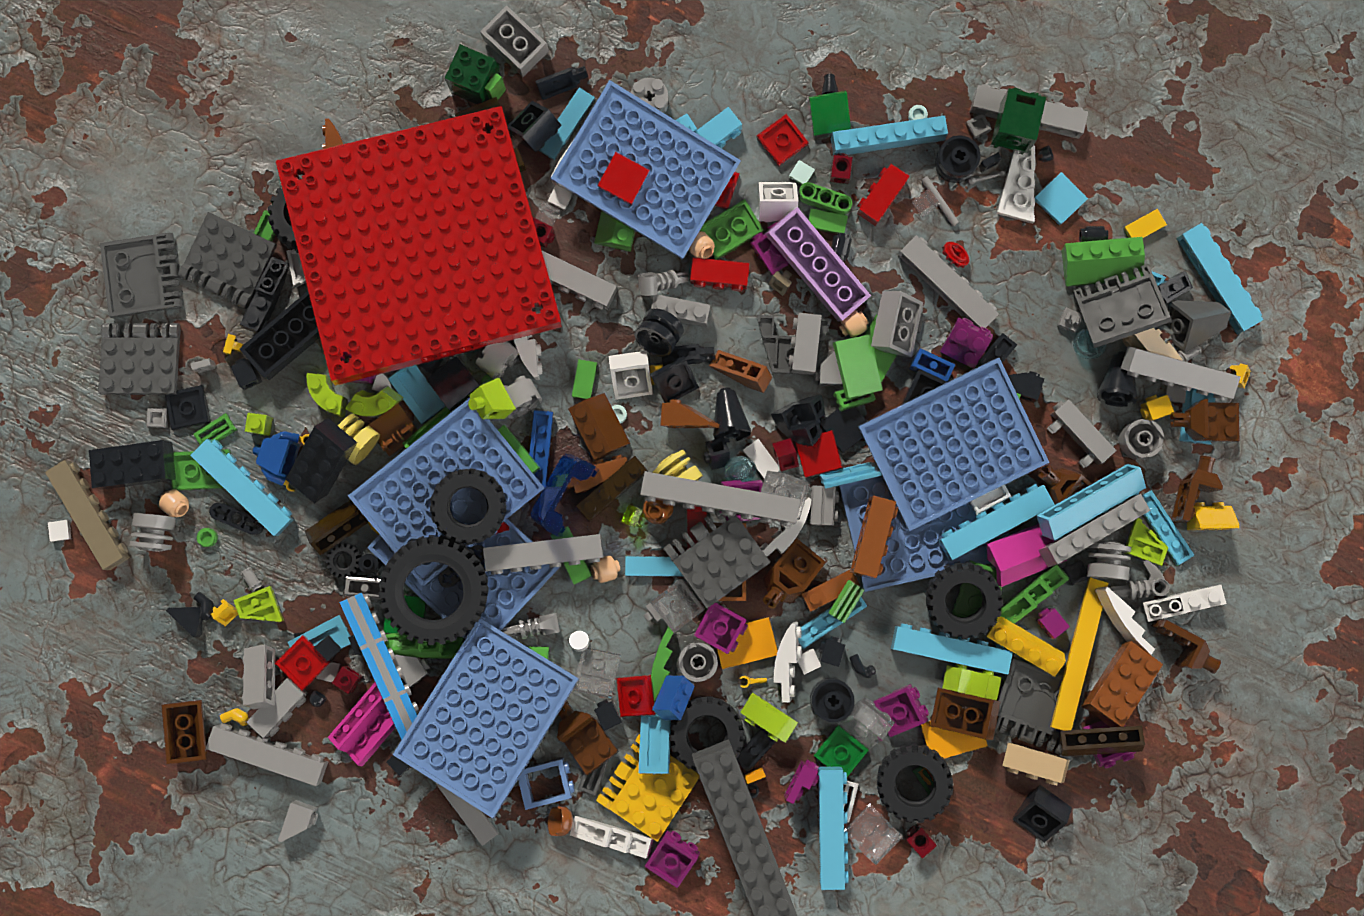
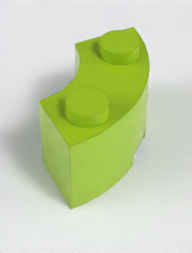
(324, 394)
(373, 404)
(972, 682)
(769, 718)

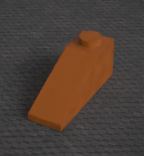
(742, 370)
(683, 416)
(827, 591)

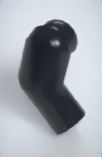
(206, 606)
(866, 672)

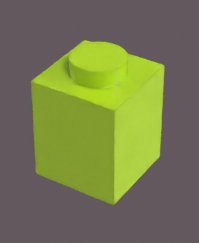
(258, 424)

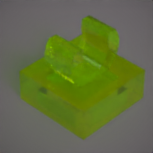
(632, 516)

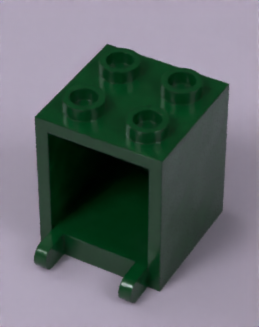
(470, 74)
(1018, 120)

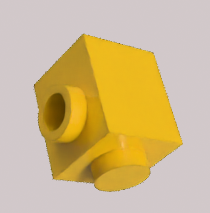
(1156, 407)

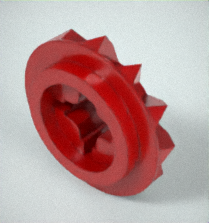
(955, 254)

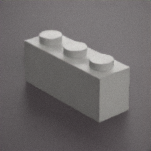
(684, 310)
(805, 343)
(259, 677)
(267, 719)

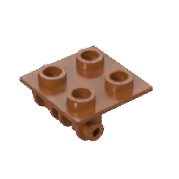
(393, 429)

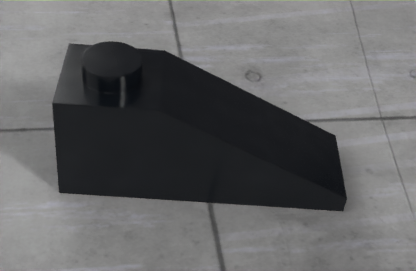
(1027, 385)

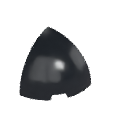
(801, 420)

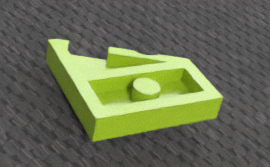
(1145, 544)
(259, 606)

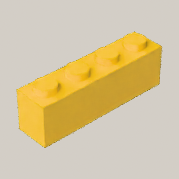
(1027, 646)

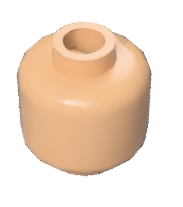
(702, 246)
(854, 324)
(174, 503)
(605, 570)

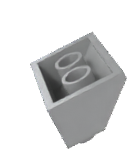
(897, 323)

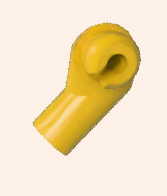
(236, 715)

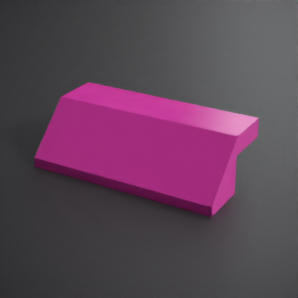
(1018, 555)
(364, 727)

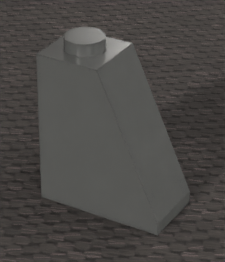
(1196, 322)

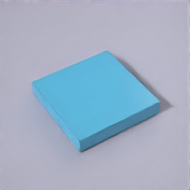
(1060, 198)

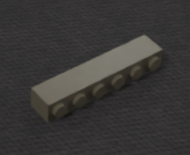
(87, 514)

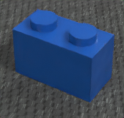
(932, 364)
(673, 697)

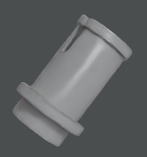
(1186, 356)
(251, 580)

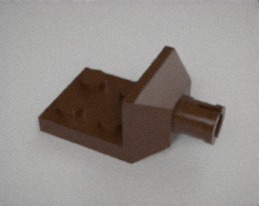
(1209, 421)
(1062, 483)
(1190, 486)
(791, 574)
(1196, 651)
(584, 738)

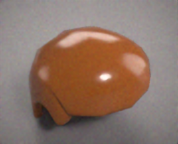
(657, 512)
(560, 821)

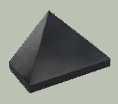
(188, 618)

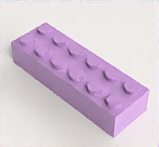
(817, 264)

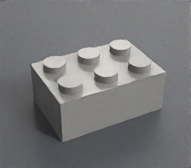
(514, 41)

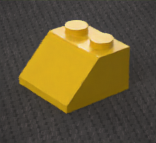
(1213, 517)

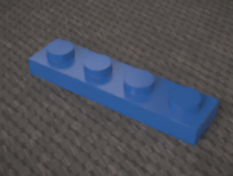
(541, 442)

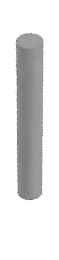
(943, 206)

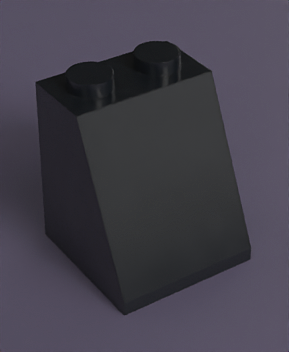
(453, 383)

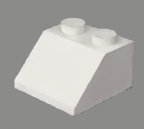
(776, 200)
(630, 375)

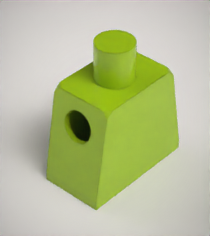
(491, 401)

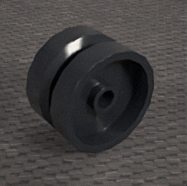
(957, 159)
(659, 332)
(843, 703)

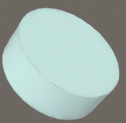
(917, 112)
(620, 413)

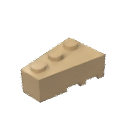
(1151, 342)
(1035, 764)

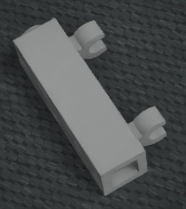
(1082, 432)

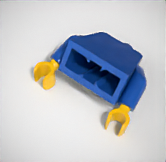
(278, 455)

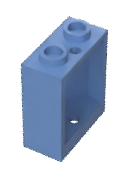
(526, 789)

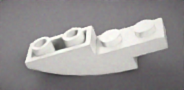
(529, 353)
(784, 539)
(1184, 602)
(788, 653)

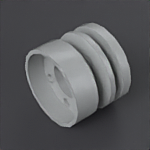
(152, 531)
(1109, 561)

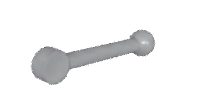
(972, 180)

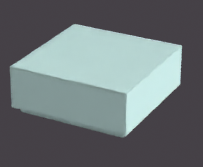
(801, 173)

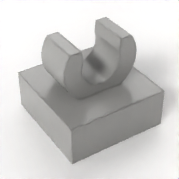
(1070, 320)
(651, 613)

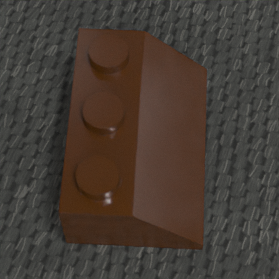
(599, 426)
(184, 731)

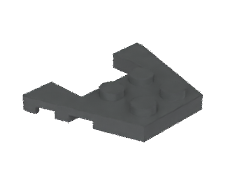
(779, 348)

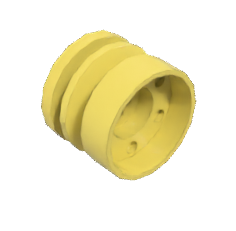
(366, 437)
(675, 467)

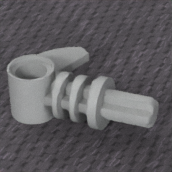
(652, 283)
(1146, 587)
(547, 625)

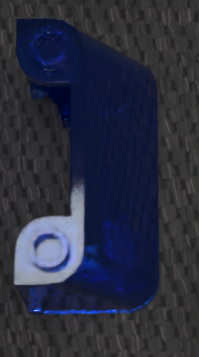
(544, 509)

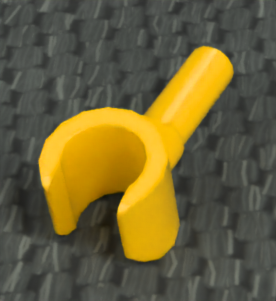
(752, 681)

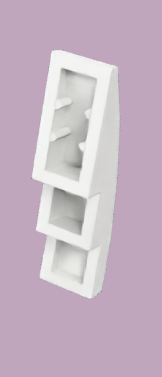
(1121, 617)
(611, 837)

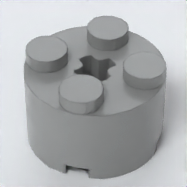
(652, 89)
(497, 359)
(523, 395)
(1151, 442)
(703, 671)

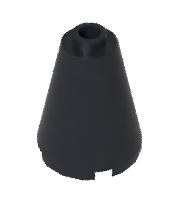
(1117, 386)
(730, 417)

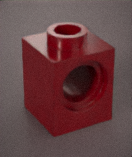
(841, 176)
(549, 236)
(785, 454)
(347, 679)
(927, 845)

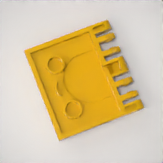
(649, 799)

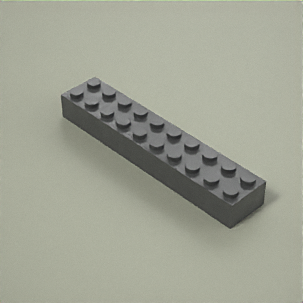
(743, 831)

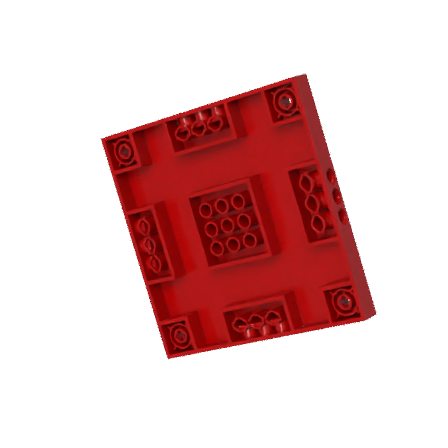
(417, 245)

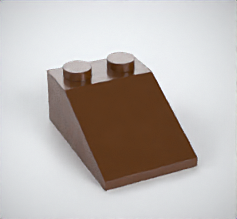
(965, 714)

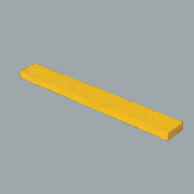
(1078, 657)

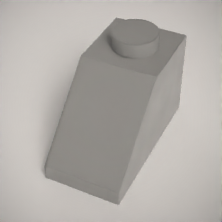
(829, 372)
(412, 668)
(298, 818)

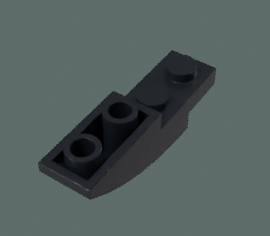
(266, 295)

